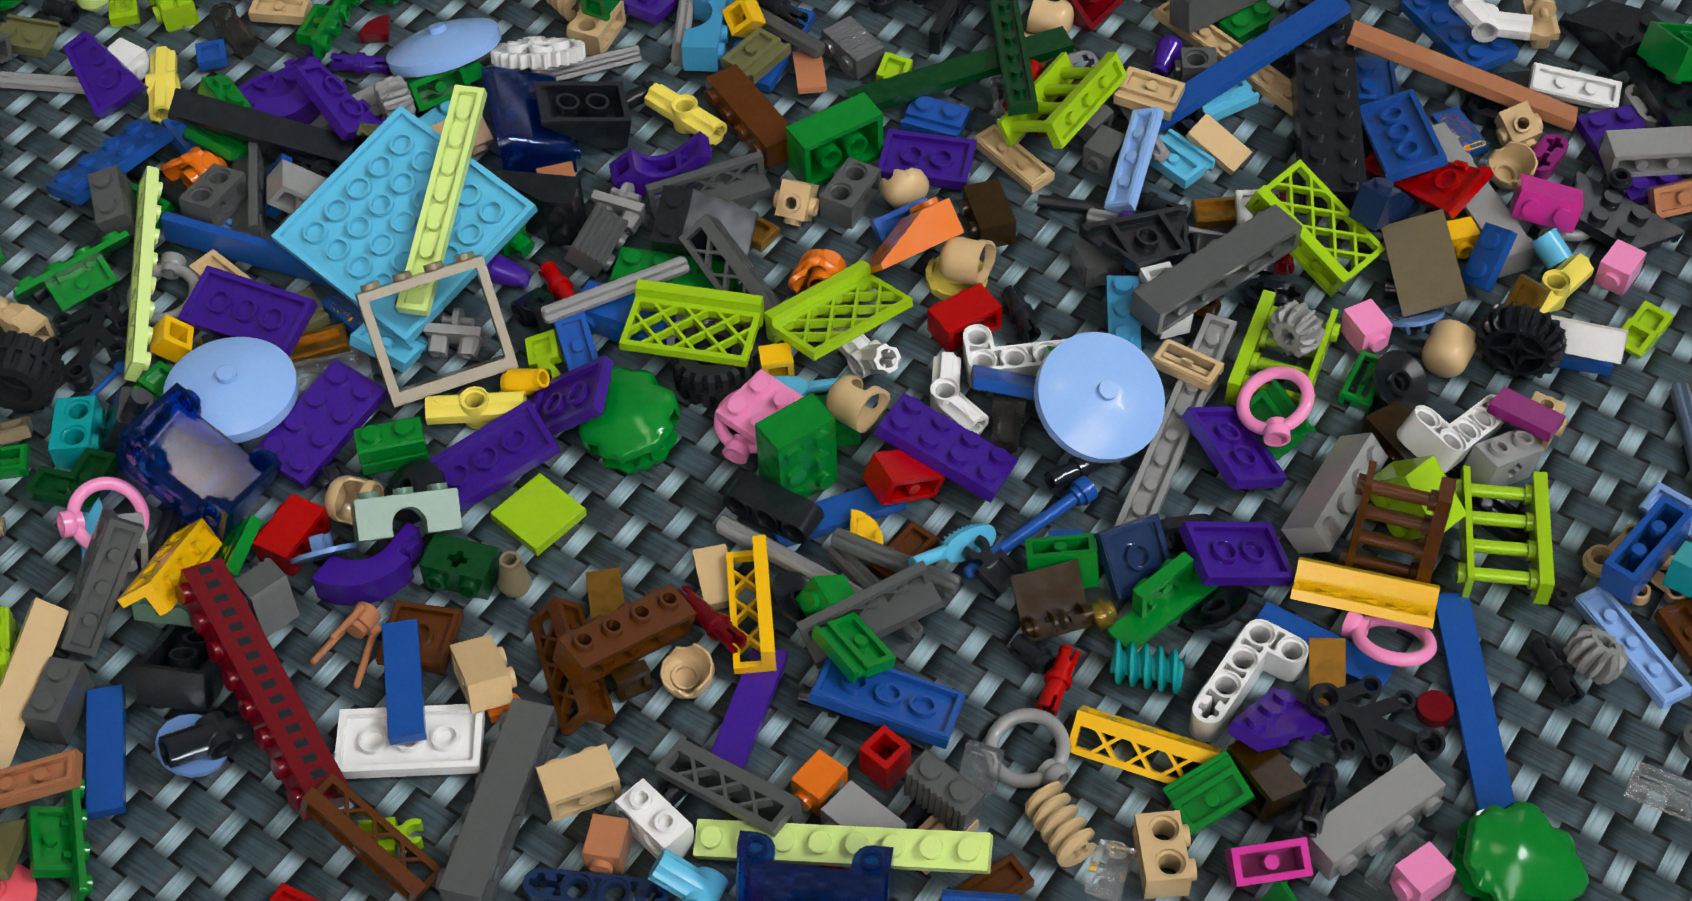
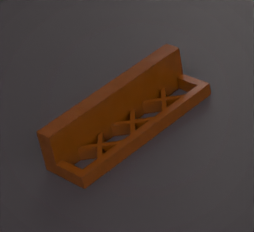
(593, 699)
(366, 845)

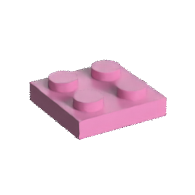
(755, 401)

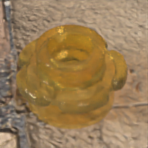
(1104, 613)

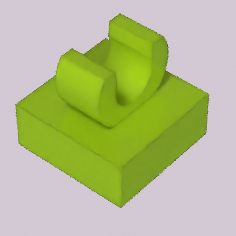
(123, 12)

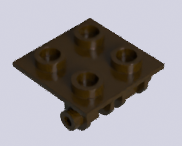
(1051, 601)

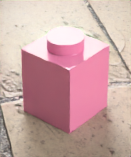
(1619, 267)
(1366, 327)
(1422, 875)

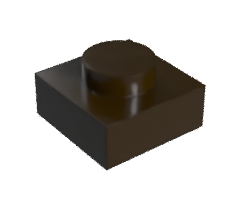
(631, 680)

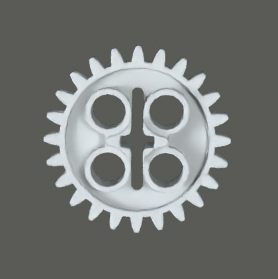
(538, 53)

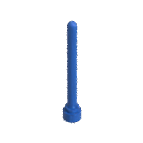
(1080, 493)

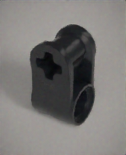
(528, 310)

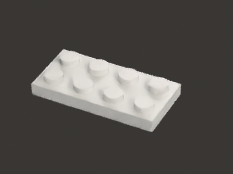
(451, 745)

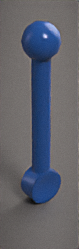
(118, 369)

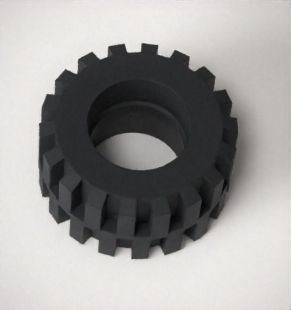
(28, 372)
(709, 383)

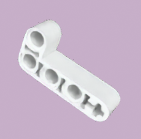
(1018, 358)
(1429, 434)
(1256, 658)

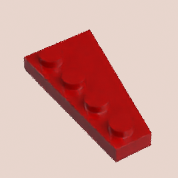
(1441, 188)

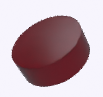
(1434, 708)

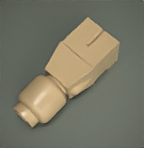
(24, 319)

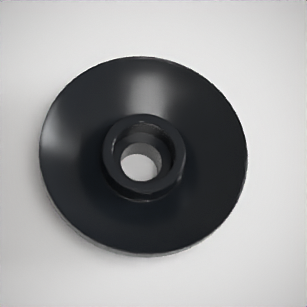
(1400, 379)
(416, 475)
(784, 590)
(1217, 608)

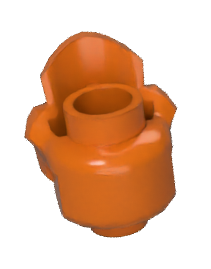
(191, 165)
(815, 267)

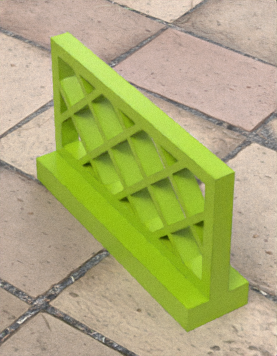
(1314, 258)
(831, 298)
(697, 305)

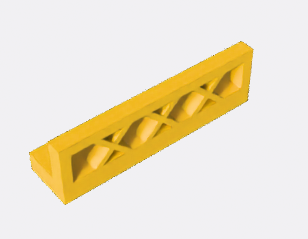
(160, 576)
(1365, 592)
(762, 602)
(1138, 734)

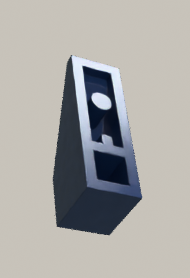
(1381, 204)

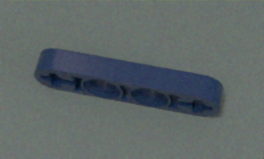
(597, 885)

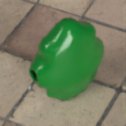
(636, 422)
(1517, 856)

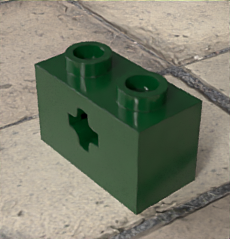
(460, 566)

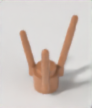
(359, 623)

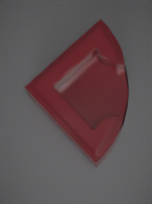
(376, 30)

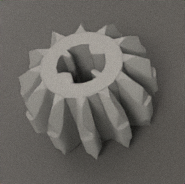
(392, 93)
(1296, 328)
(1595, 654)

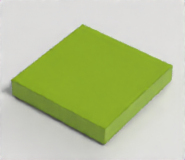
(538, 514)

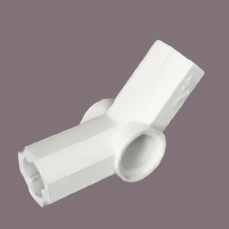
(1490, 23)
(868, 356)
(946, 394)

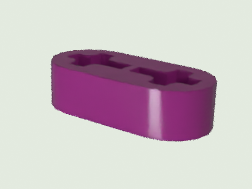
(1551, 159)

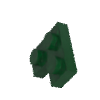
(57, 485)

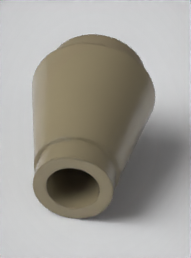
(513, 575)

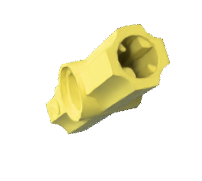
(161, 82)
(685, 113)
(1565, 281)
(472, 407)

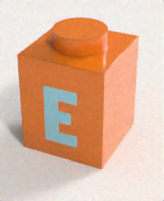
(818, 781)

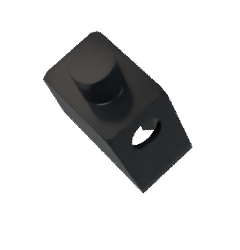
(122, 410)

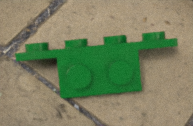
(324, 25)
(77, 278)
(1160, 601)
(58, 843)

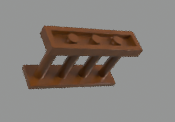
(1430, 526)

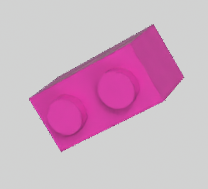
(1547, 203)
(1268, 862)

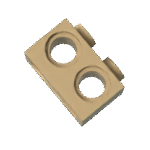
(595, 32)
(1159, 854)

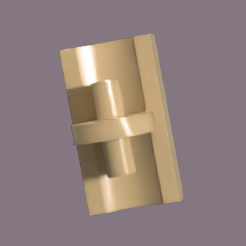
(1544, 24)

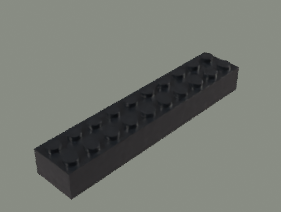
(1327, 109)

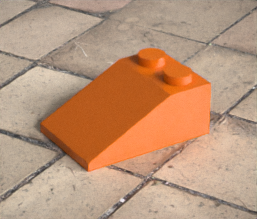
(922, 229)

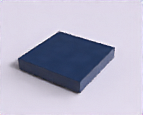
(1132, 553)

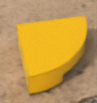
(865, 526)

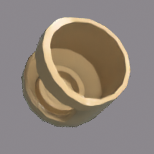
(1050, 15)
(961, 258)
(1448, 348)
(848, 399)
(342, 492)

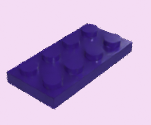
(1592, 129)
(247, 308)
(323, 422)
(946, 447)
(496, 454)

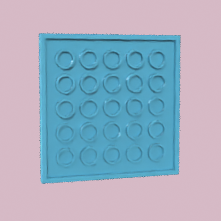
(368, 213)

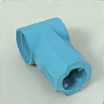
(1551, 248)
(686, 879)

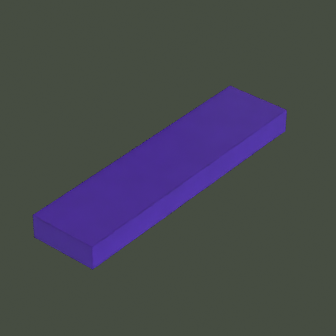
(748, 711)

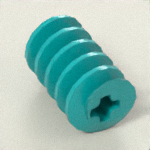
(1147, 666)

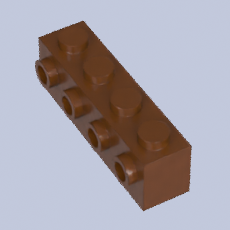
(748, 113)
(623, 635)

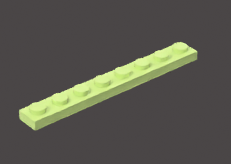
(443, 194)
(142, 282)
(838, 844)

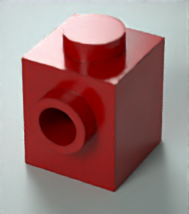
(885, 758)

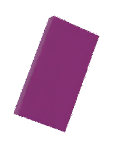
(1526, 414)

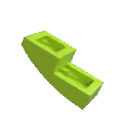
(1646, 328)

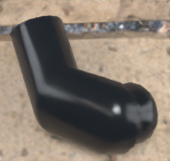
(1563, 591)

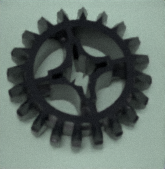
(1520, 340)

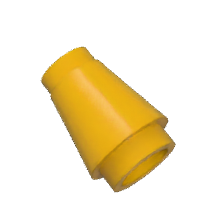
(524, 379)

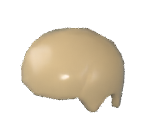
(1510, 162)
(904, 187)
(687, 671)

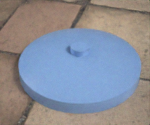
(443, 47)
(241, 384)
(1099, 397)

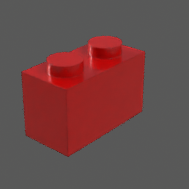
(952, 316)
(900, 478)
(289, 532)

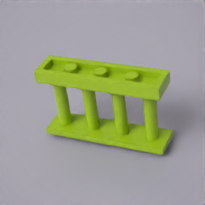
(1076, 109)
(1259, 336)
(1535, 522)

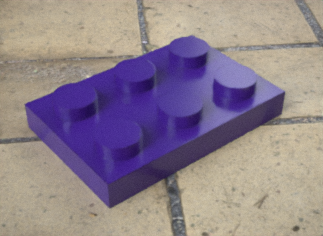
(942, 158)
(574, 396)
(1234, 448)
(1236, 553)

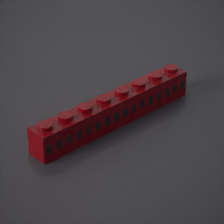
(258, 682)

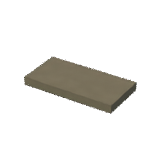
(1423, 263)

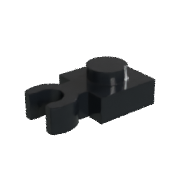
(994, 568)

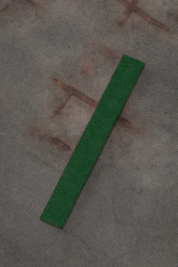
(1013, 57)
(958, 71)

